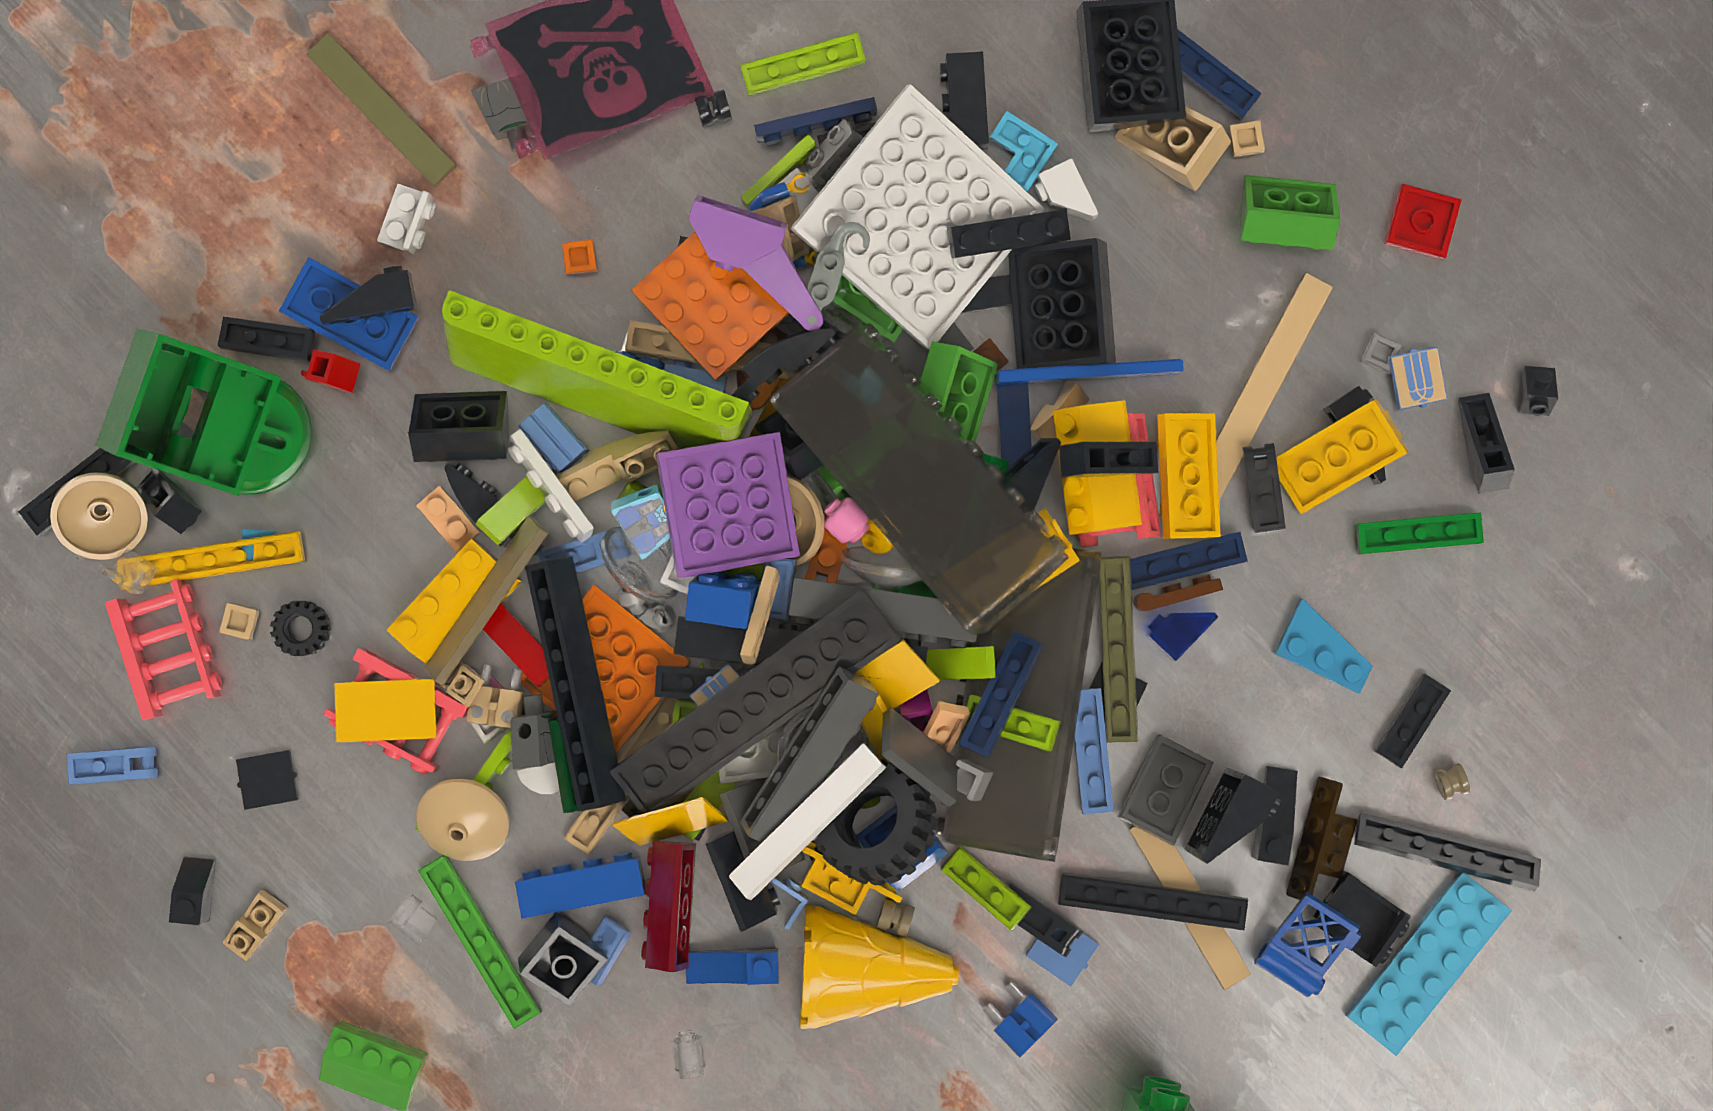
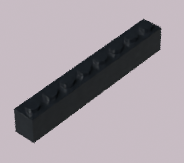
(726, 642)
(574, 682)

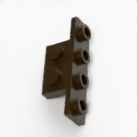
(1323, 841)

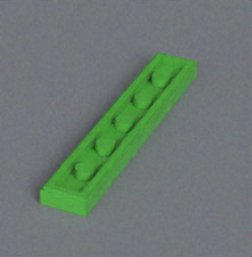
(480, 941)

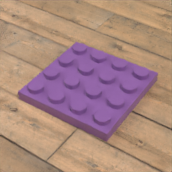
(727, 504)

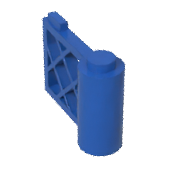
(1295, 966)

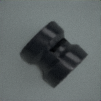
(720, 107)

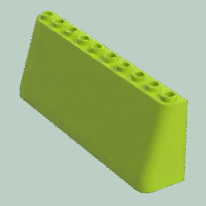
(587, 376)

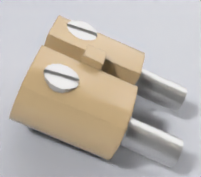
(496, 705)

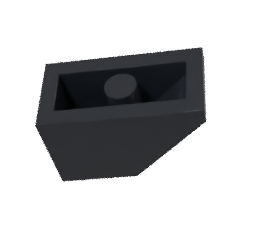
(168, 501)
(192, 891)

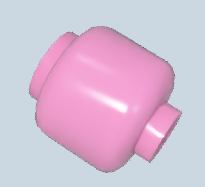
(846, 520)

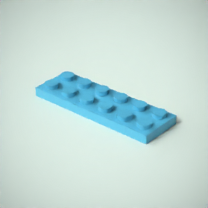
(1428, 963)

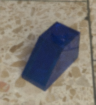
(1178, 631)

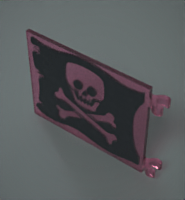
(594, 67)

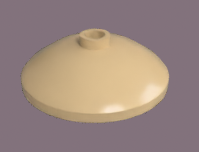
(809, 519)
(97, 532)
(466, 808)

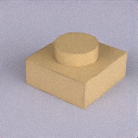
(1246, 139)
(239, 621)

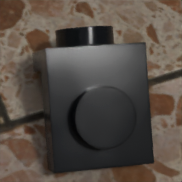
(1539, 390)

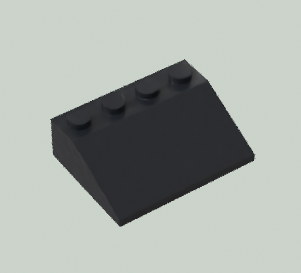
(1130, 63)
(1062, 304)
(1231, 813)

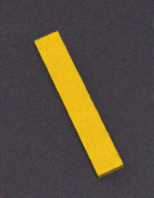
(226, 558)

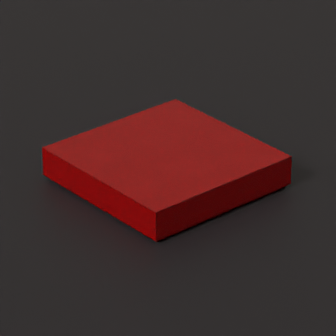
(1423, 221)

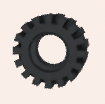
(282, 632)

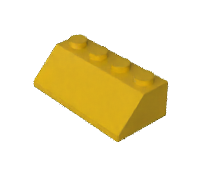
(1103, 501)
(440, 604)

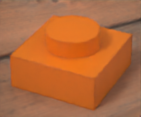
(579, 257)

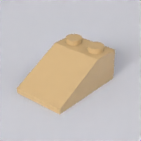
(1180, 147)

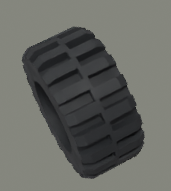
(903, 846)

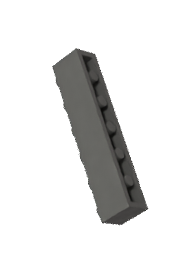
(903, 611)
(811, 752)

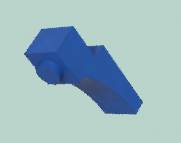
(733, 967)

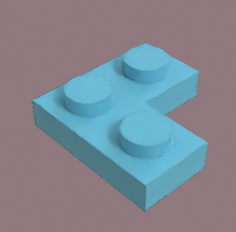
(1029, 148)

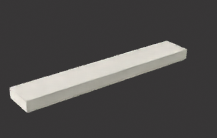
(807, 821)

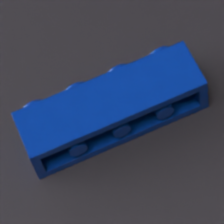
(580, 886)

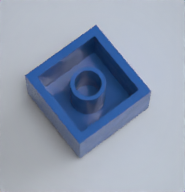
(722, 599)
(882, 828)

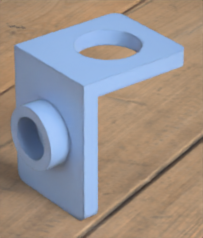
(793, 889)

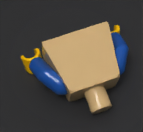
(779, 205)

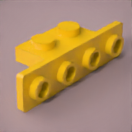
(837, 887)

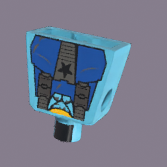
(643, 519)

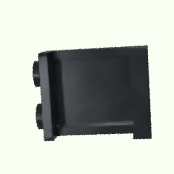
(1378, 918)

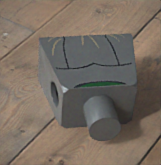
(502, 111)
(531, 735)

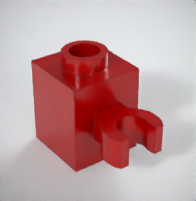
(332, 371)

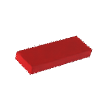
(518, 644)

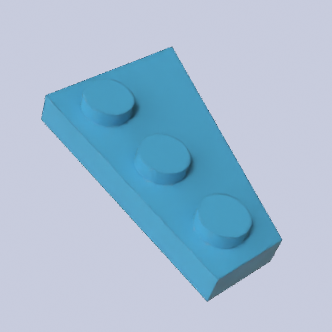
(1322, 650)

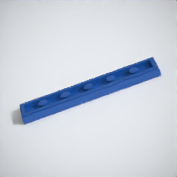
(1089, 372)

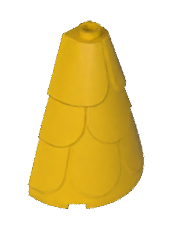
(863, 969)

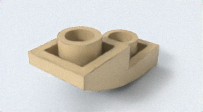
(1070, 396)
(463, 684)
(254, 925)

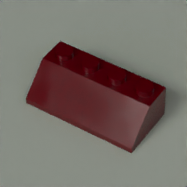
(669, 906)

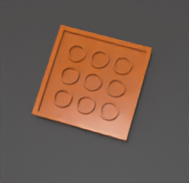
(707, 308)
(625, 663)

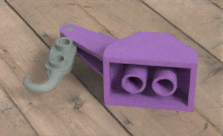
(755, 244)

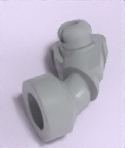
(654, 615)

